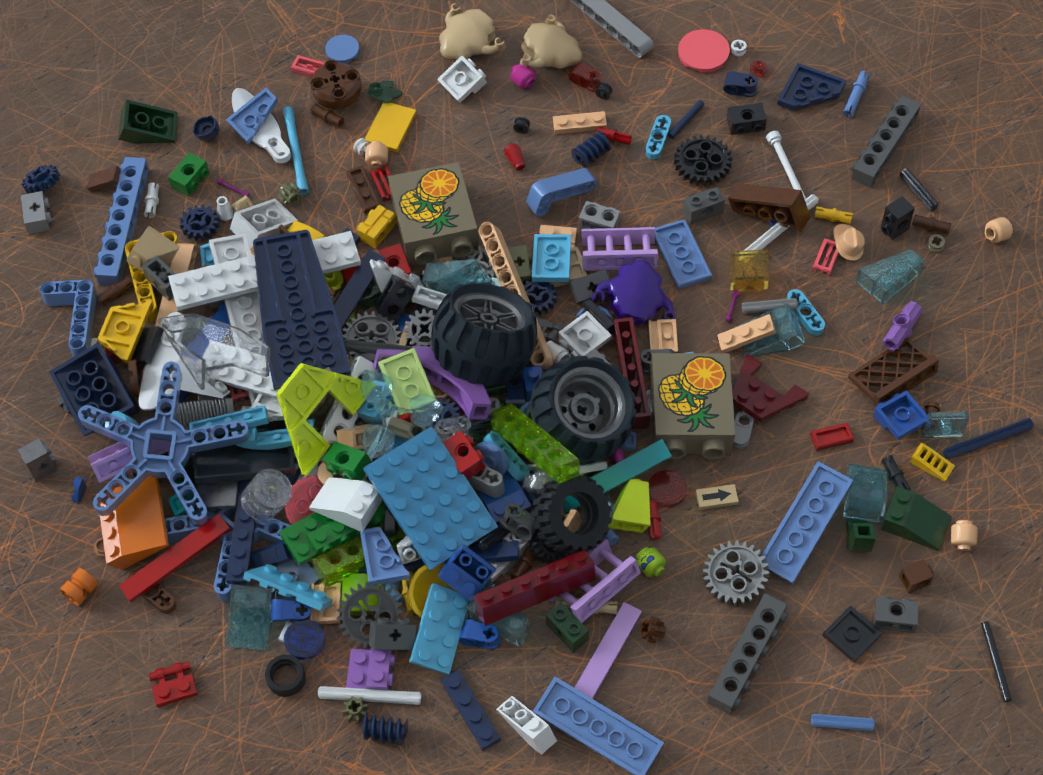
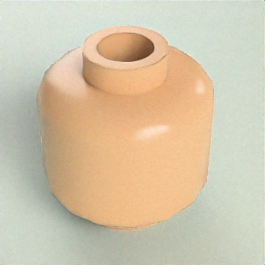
(376, 154)
(998, 230)
(964, 535)

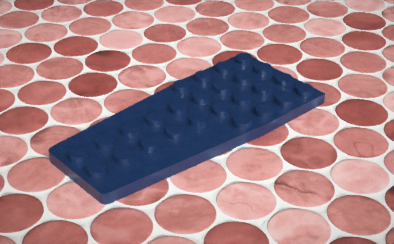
(296, 307)

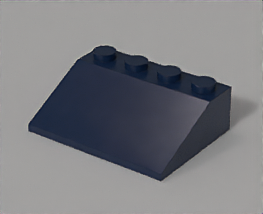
(93, 381)

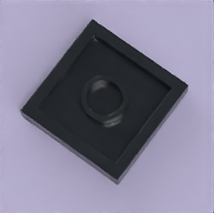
(147, 345)
(852, 634)

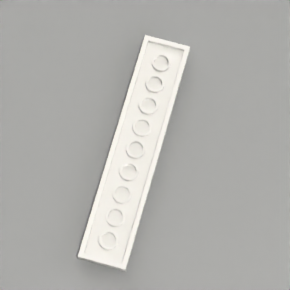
(240, 276)
(242, 309)

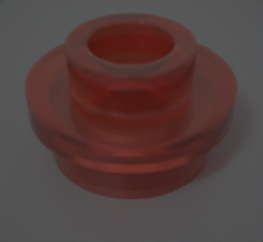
(758, 68)

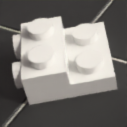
(462, 79)
(583, 335)

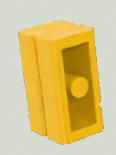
(376, 226)

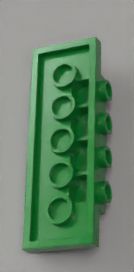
(320, 534)

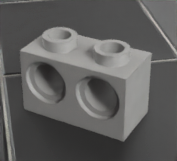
(600, 217)

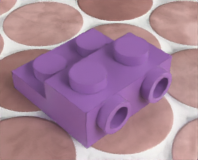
(370, 669)

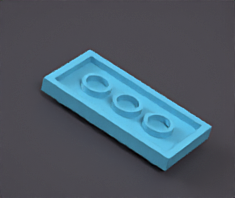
(439, 629)

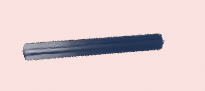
(988, 438)

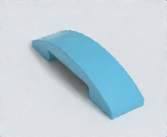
(269, 439)

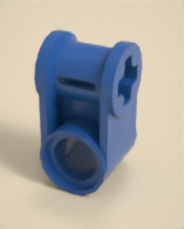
(286, 610)
(479, 635)

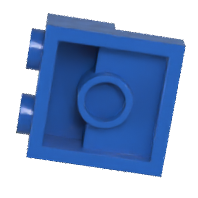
(900, 415)

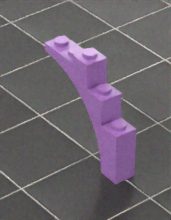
(469, 396)

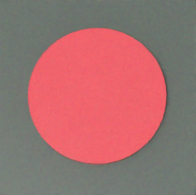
(703, 50)
(303, 495)

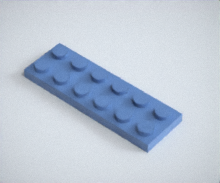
(806, 521)
(598, 727)

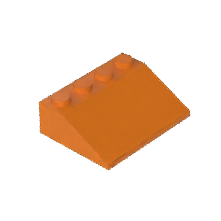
(135, 526)

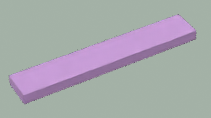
(608, 650)

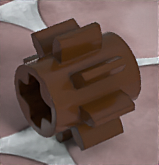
(653, 629)

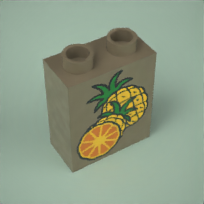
(433, 214)
(692, 403)

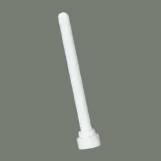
(774, 139)

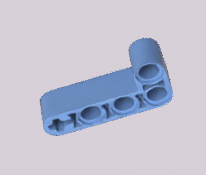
(558, 188)

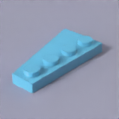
(271, 577)

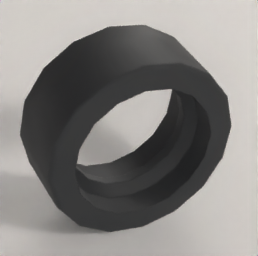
(276, 663)

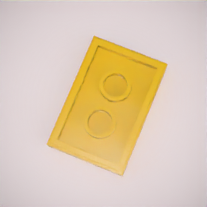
(391, 125)

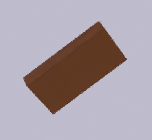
(103, 178)

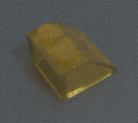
(749, 270)

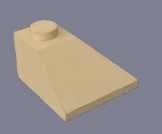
(151, 245)

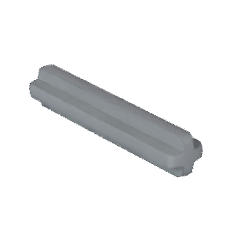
(765, 306)

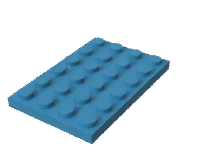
(430, 498)

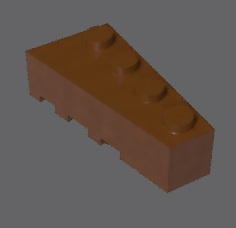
(771, 204)

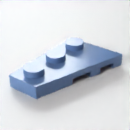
(252, 115)
(380, 559)

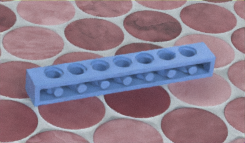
(122, 220)

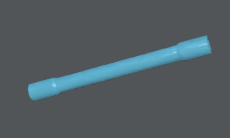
(295, 149)

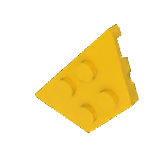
(124, 328)

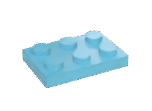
(551, 258)

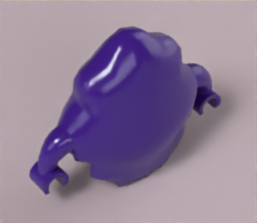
(636, 293)

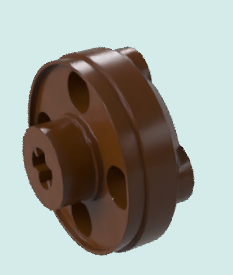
(335, 85)

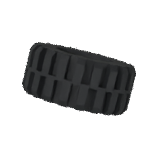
(594, 514)

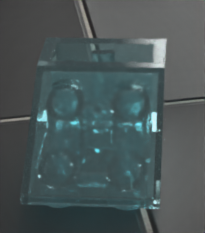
(447, 275)
(787, 334)
(867, 494)
(249, 616)

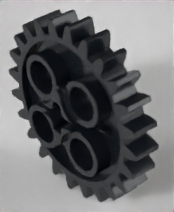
(703, 160)

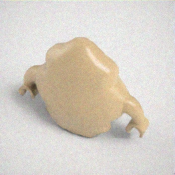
(468, 34)
(549, 46)

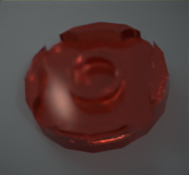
(667, 488)

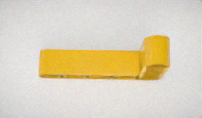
(143, 287)

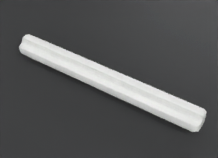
(370, 695)

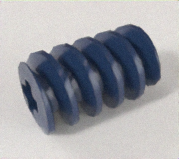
(591, 148)
(384, 730)

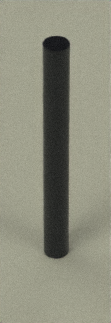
(996, 662)

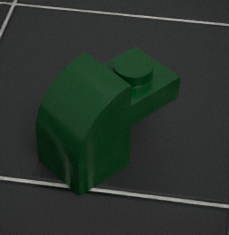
(860, 535)

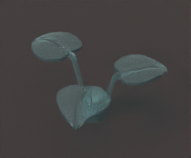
(375, 387)

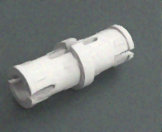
(151, 200)

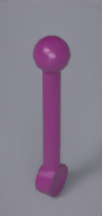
(221, 182)
(735, 294)

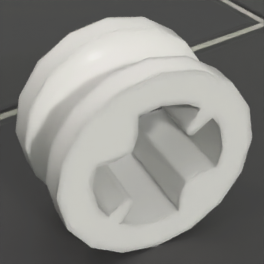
(735, 50)
(360, 146)

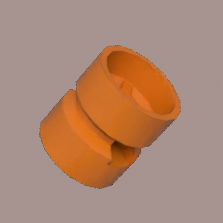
(78, 587)

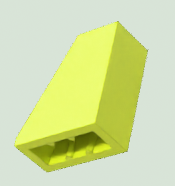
(632, 507)

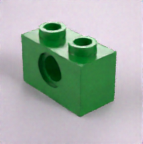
(188, 174)
(346, 461)

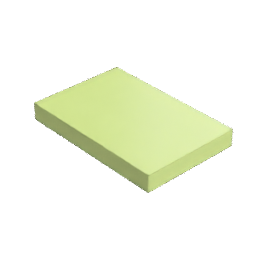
(407, 378)

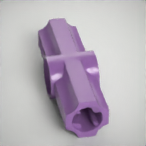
(902, 326)

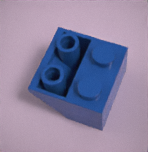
(466, 572)

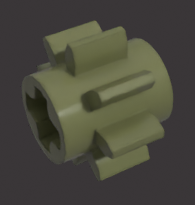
(289, 193)
(350, 705)

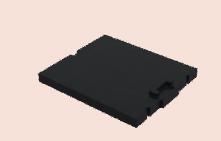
(241, 463)

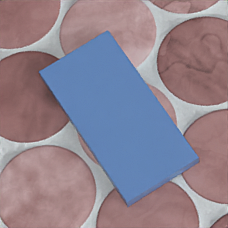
(682, 254)

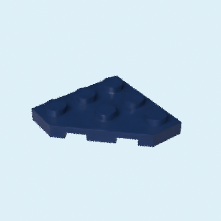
(809, 87)

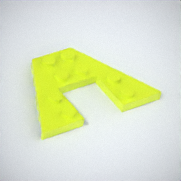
(301, 396)

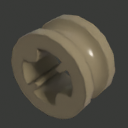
(936, 238)

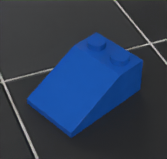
(512, 494)

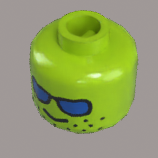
(651, 562)

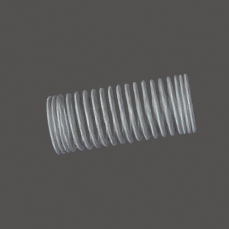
(203, 407)

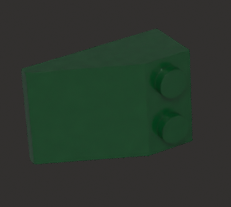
(147, 123)
(916, 519)

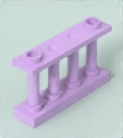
(614, 259)
(114, 458)
(607, 587)

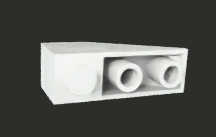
(212, 387)
(527, 725)

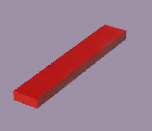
(174, 558)

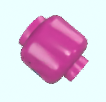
(523, 76)

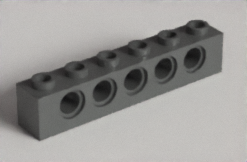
(885, 141)
(767, 608)

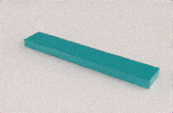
(626, 470)

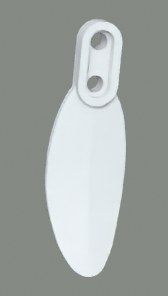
(269, 134)
(152, 375)

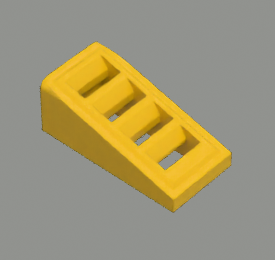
(929, 453)

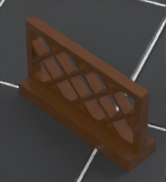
(906, 381)

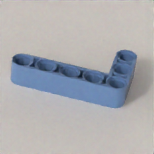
(84, 298)

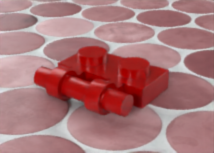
(173, 690)

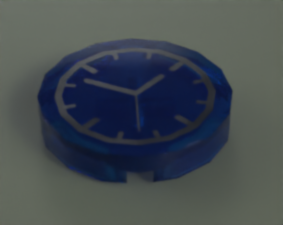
(304, 639)

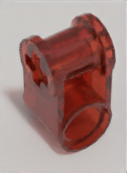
(585, 76)

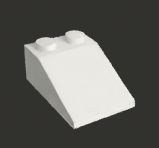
(261, 220)
(347, 502)

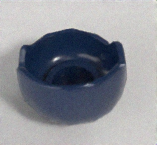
(206, 128)

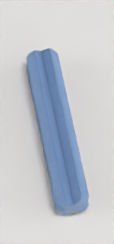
(842, 722)

